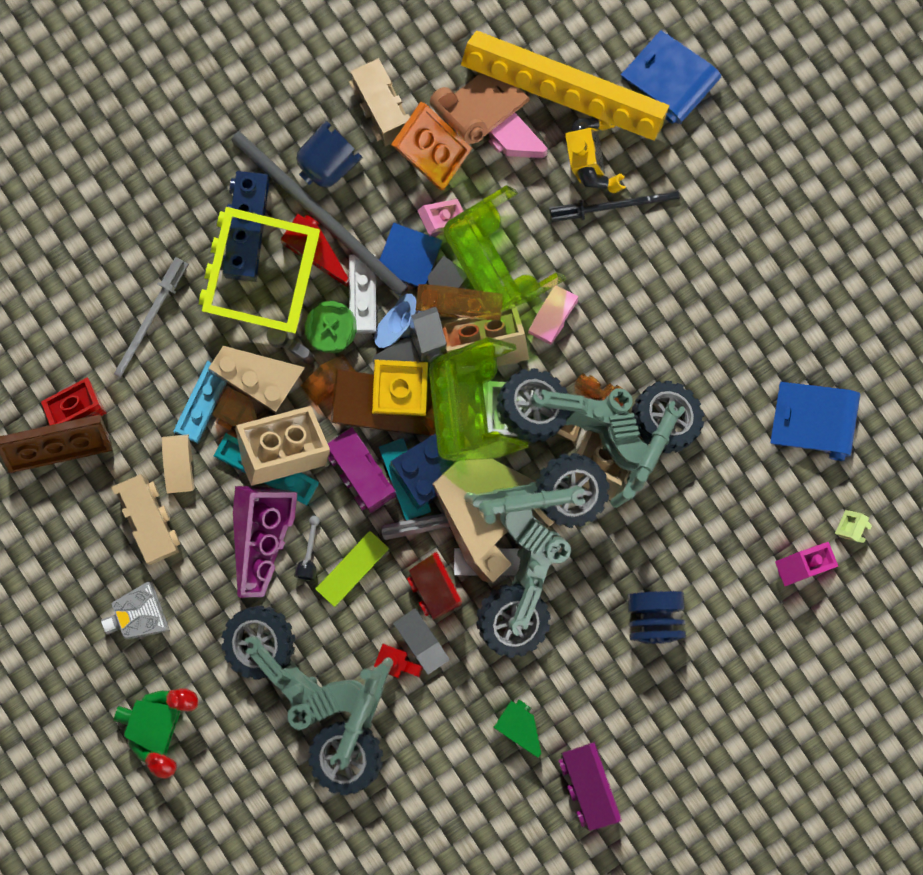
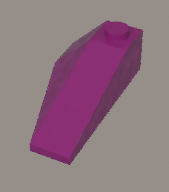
(260, 526)

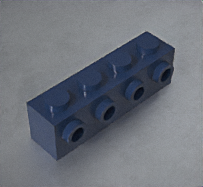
(245, 236)

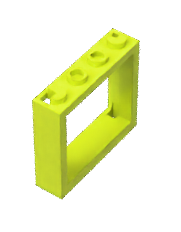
(213, 270)

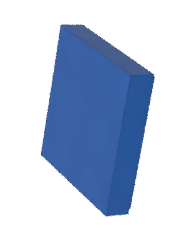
(410, 254)

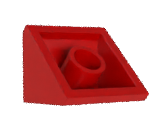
(73, 403)

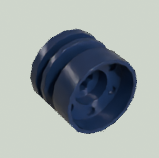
(656, 616)

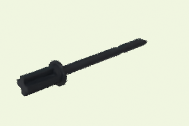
(577, 210)

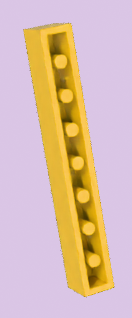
(565, 85)

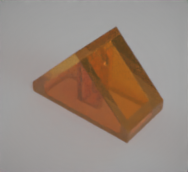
(320, 383)

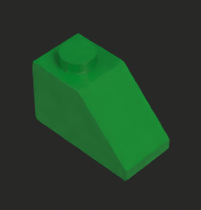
(519, 726)

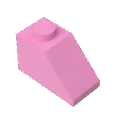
(516, 139)

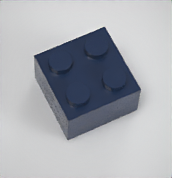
(419, 470)

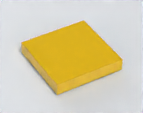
(400, 387)

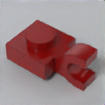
(399, 661)

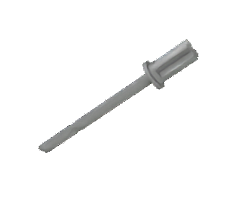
(168, 285)

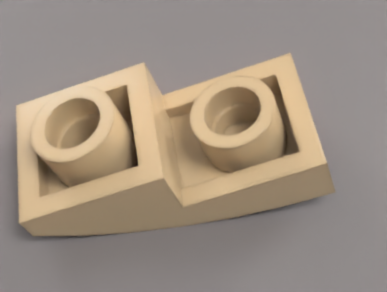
(177, 463)

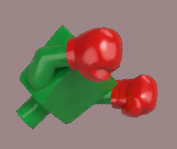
(152, 726)

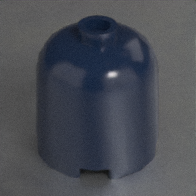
(326, 157)

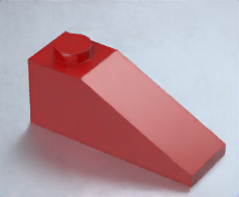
(324, 256)

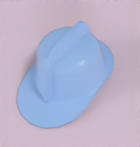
(396, 322)

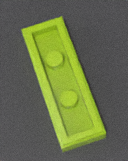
(352, 569)

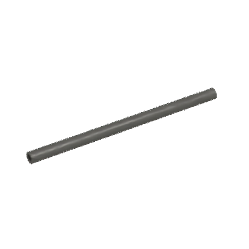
(319, 214)

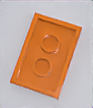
(431, 146)

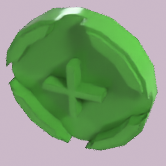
(330, 327)

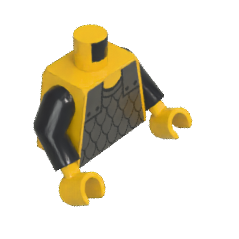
(586, 154)

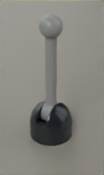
(306, 568)

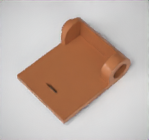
(477, 106)

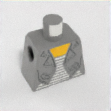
(137, 614)

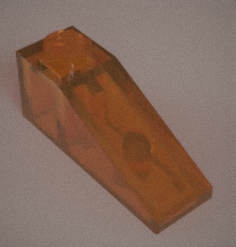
(460, 302)

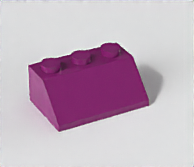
(590, 787)

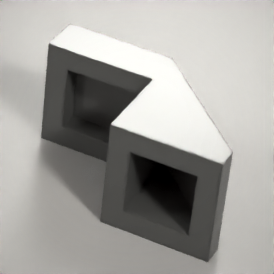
(421, 641)

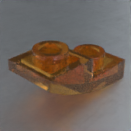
(591, 387)

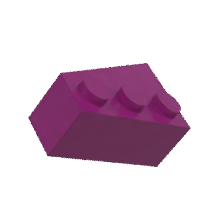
(360, 471)

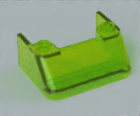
(471, 244)
(460, 402)

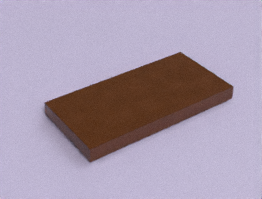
(354, 406)
(54, 444)

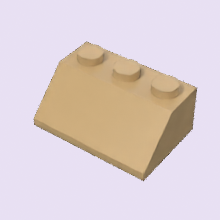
(464, 331)
(282, 445)

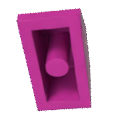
(806, 563)

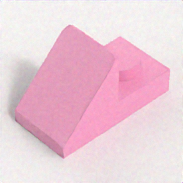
(436, 215)

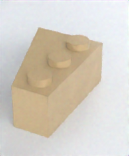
(379, 100)
(256, 376)
(147, 518)

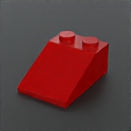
(434, 586)

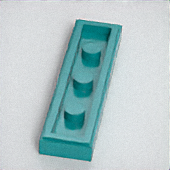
(229, 453)

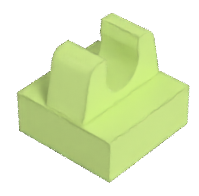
(852, 526)

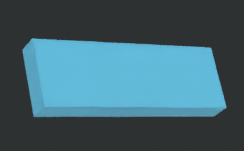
(200, 405)

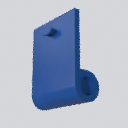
(672, 76)
(818, 420)

